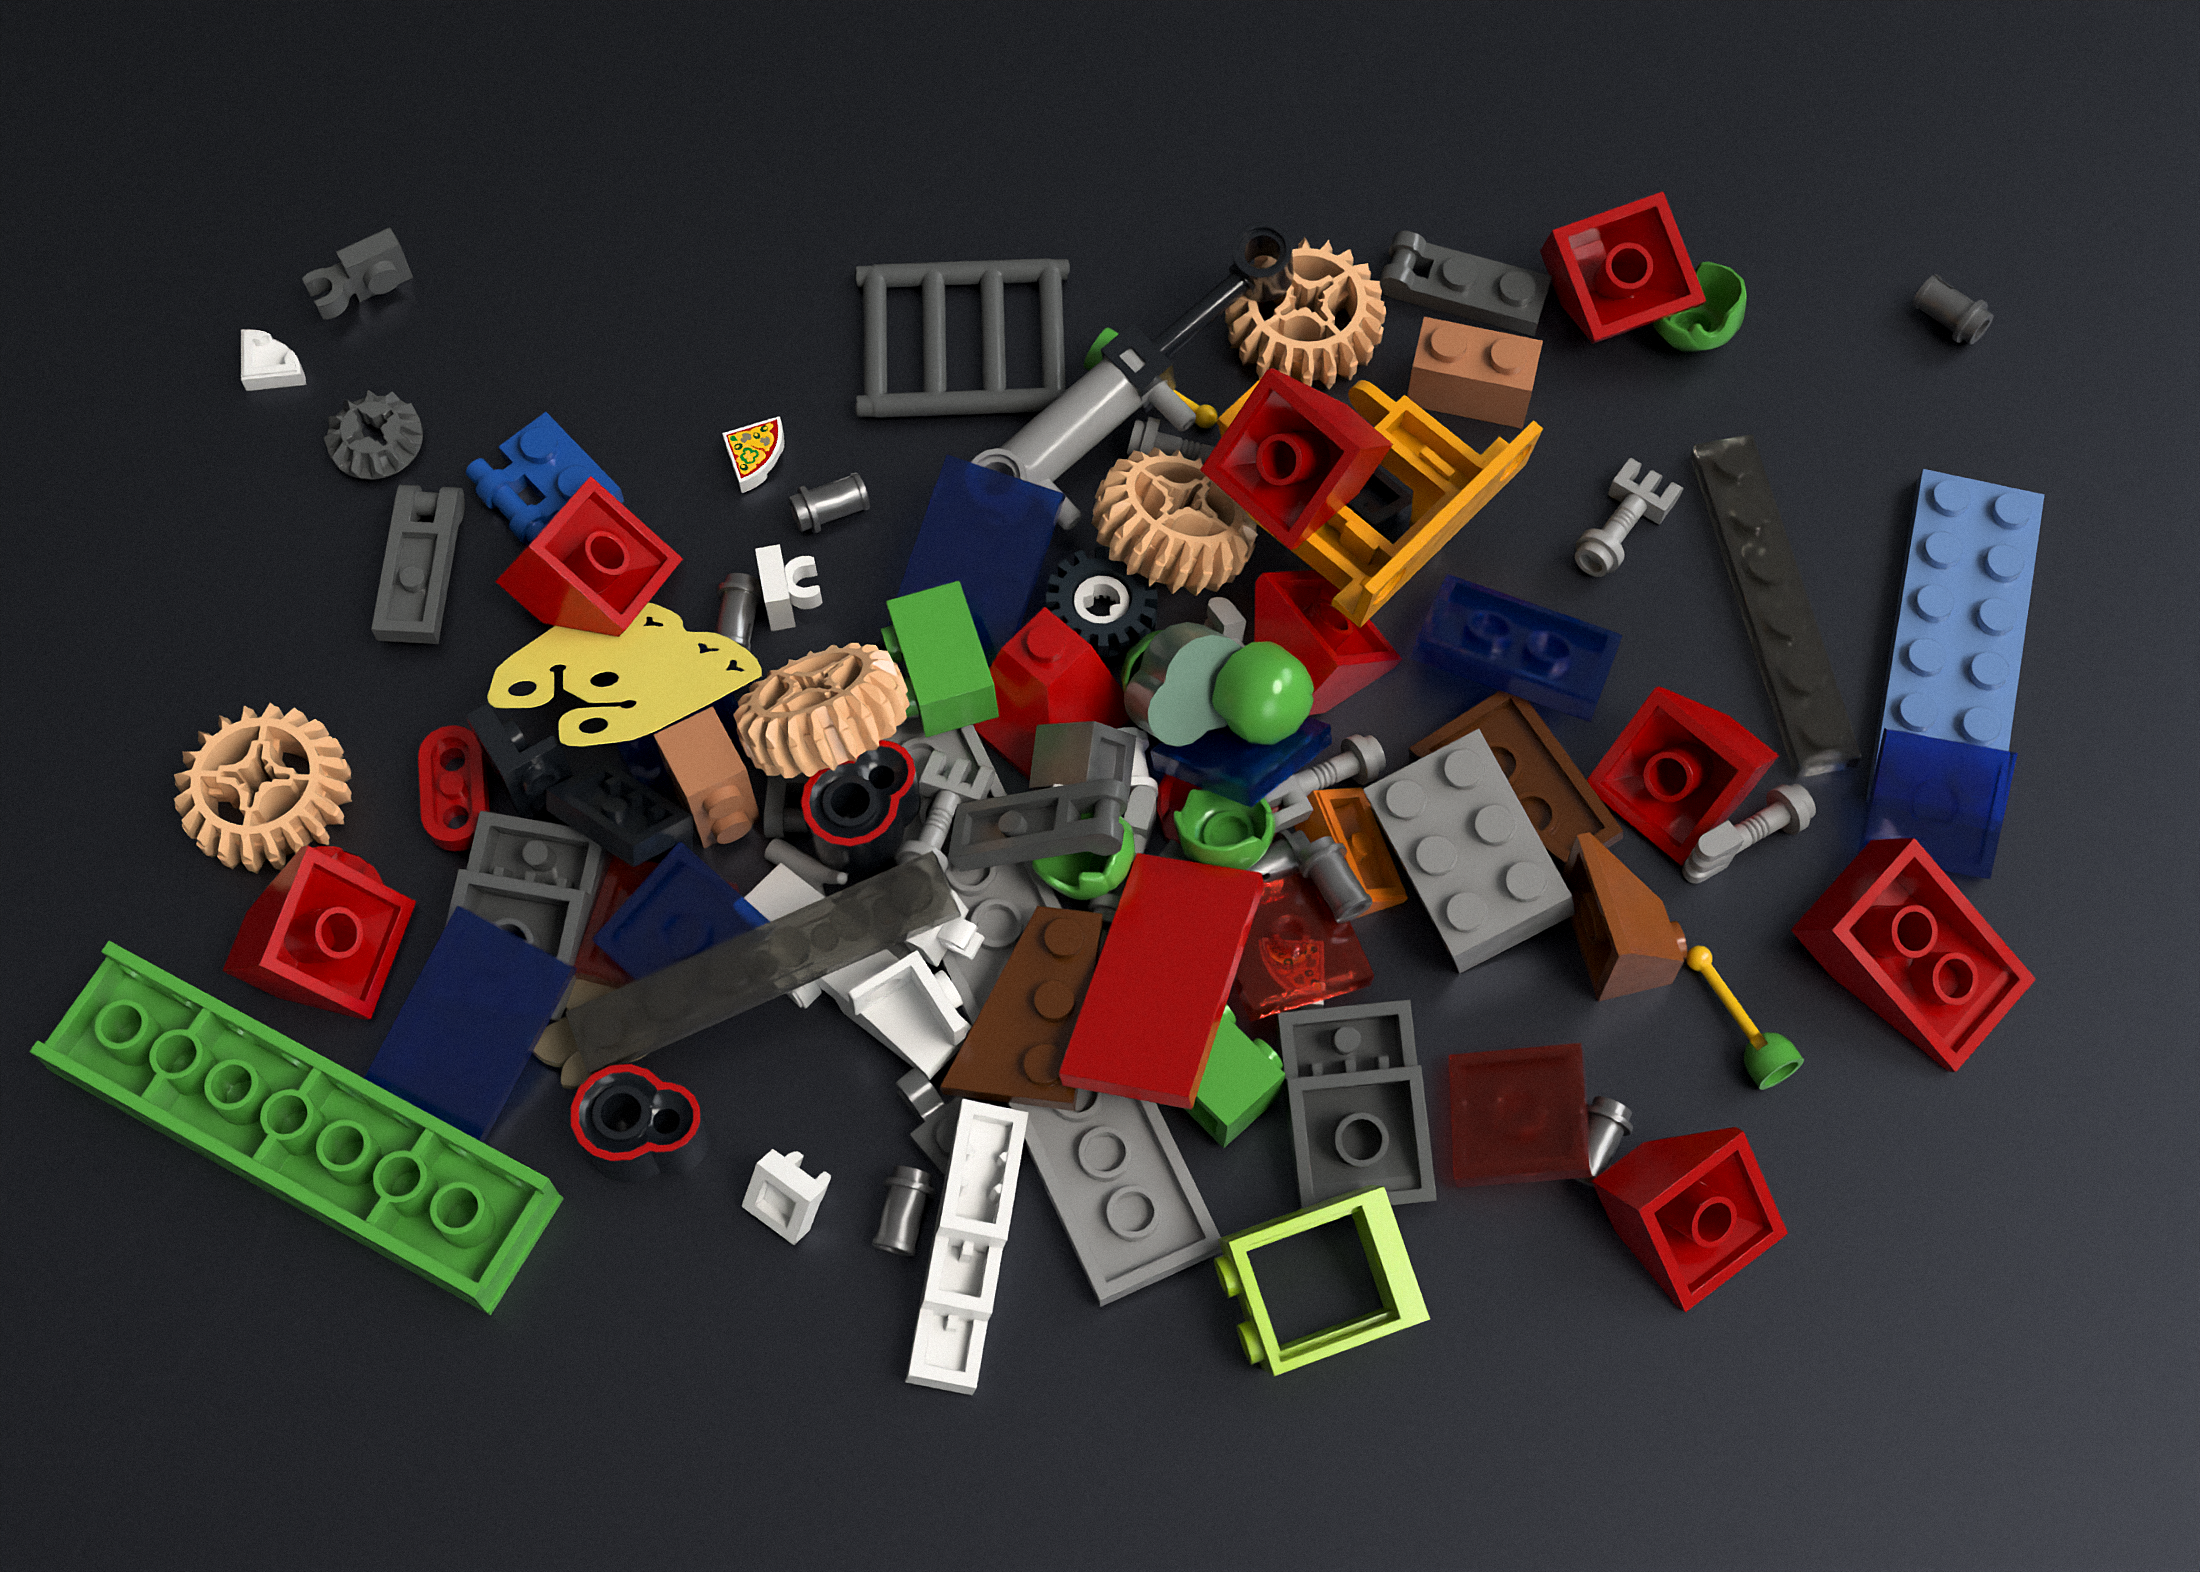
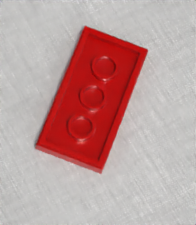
(1162, 981)

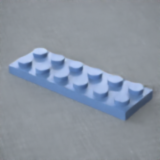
(1961, 612)

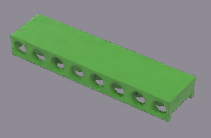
(302, 1128)

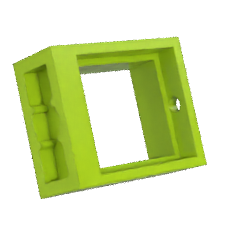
(1387, 1260)

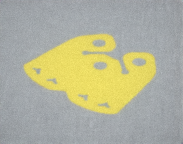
(654, 667)

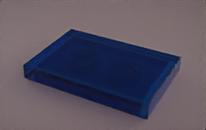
(991, 539)
(1517, 647)
(470, 1023)

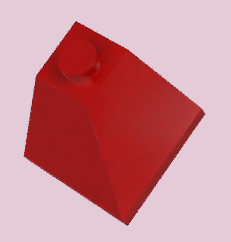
(1622, 268)
(1294, 457)
(590, 565)
(1339, 655)
(1047, 679)
(1679, 770)
(321, 936)
(1691, 1210)

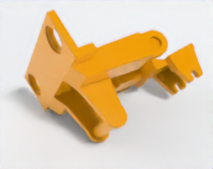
(1448, 490)

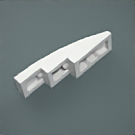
(899, 1020)
(967, 1247)

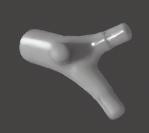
(803, 865)

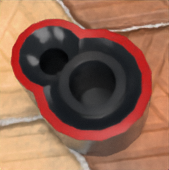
(862, 808)
(638, 1124)

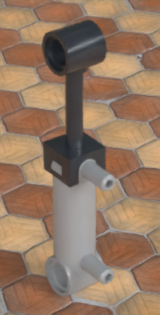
(1136, 374)

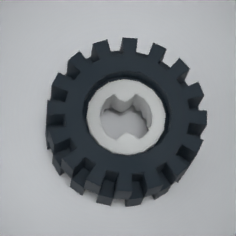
(1127, 620)

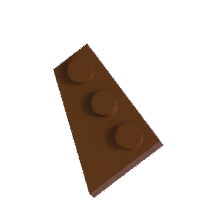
(1538, 770)
(1031, 1014)

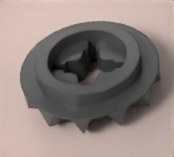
(362, 455)

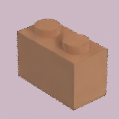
(1474, 372)
(708, 778)

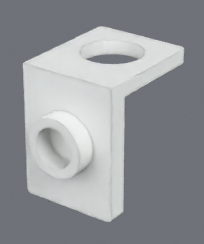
(935, 989)

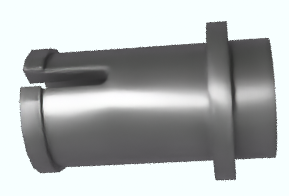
(1953, 309)
(828, 502)
(738, 606)
(1282, 856)
(1334, 878)
(1607, 1125)
(903, 1210)

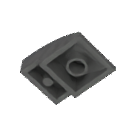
(534, 883)
(1355, 1102)

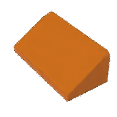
(1350, 821)

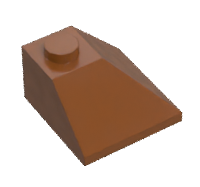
(1619, 924)

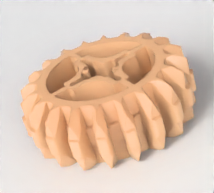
(1302, 331)
(1172, 522)
(822, 710)
(278, 805)

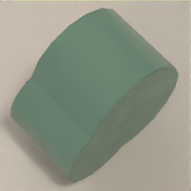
(1177, 683)

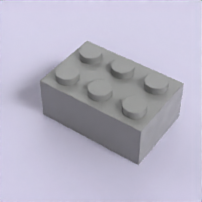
(1470, 851)

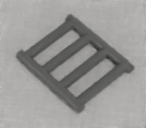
(933, 278)

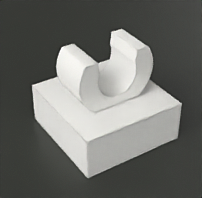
(780, 585)
(954, 935)
(785, 1194)

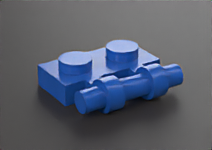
(547, 463)

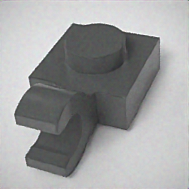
(364, 269)
(938, 1120)

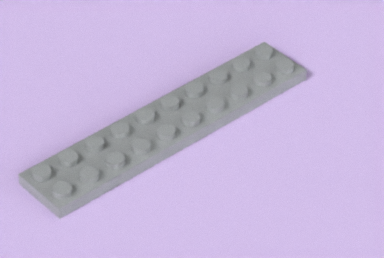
(1111, 1159)

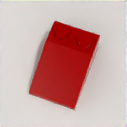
(1914, 950)

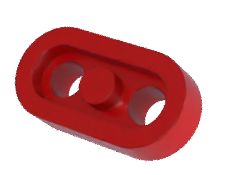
(452, 793)

